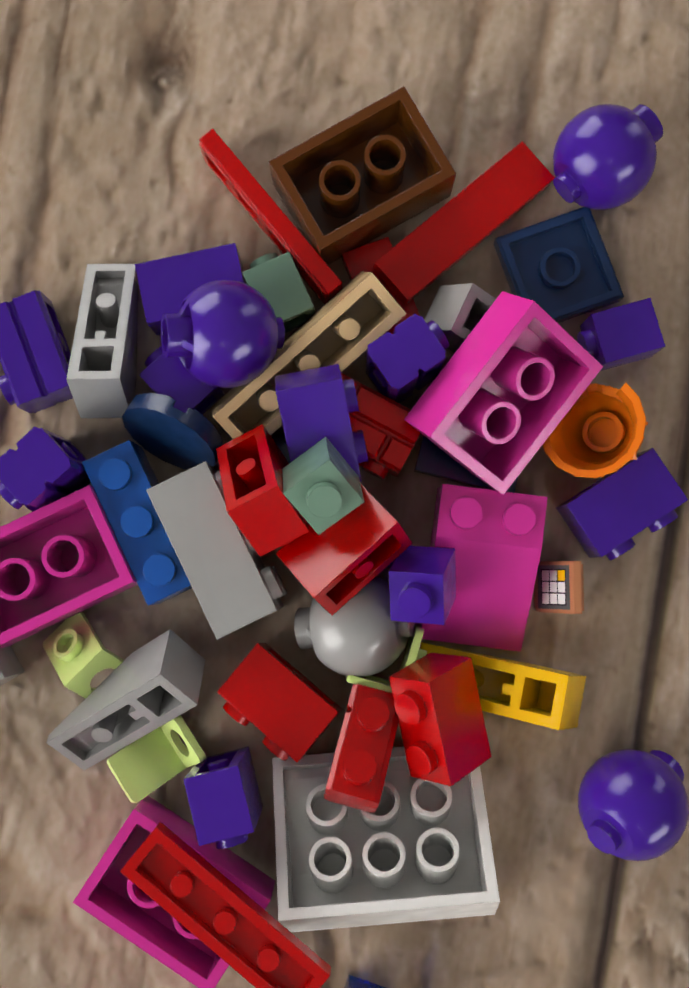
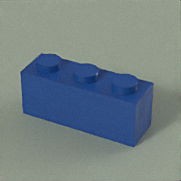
(121, 483)

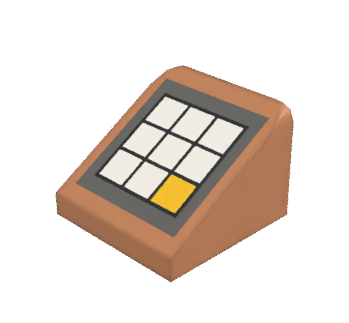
(559, 587)

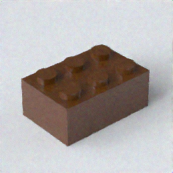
(363, 176)

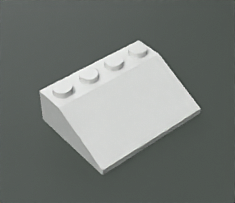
(408, 862)

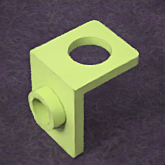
(78, 654)
(411, 654)
(155, 759)

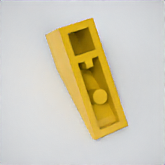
(524, 689)

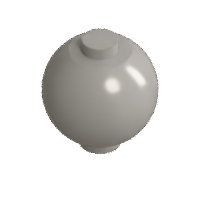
(358, 636)

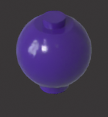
(606, 155)
(223, 333)
(634, 804)

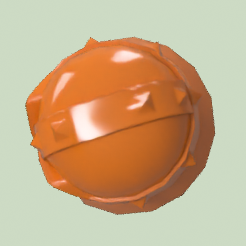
(598, 432)

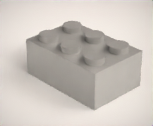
(214, 552)

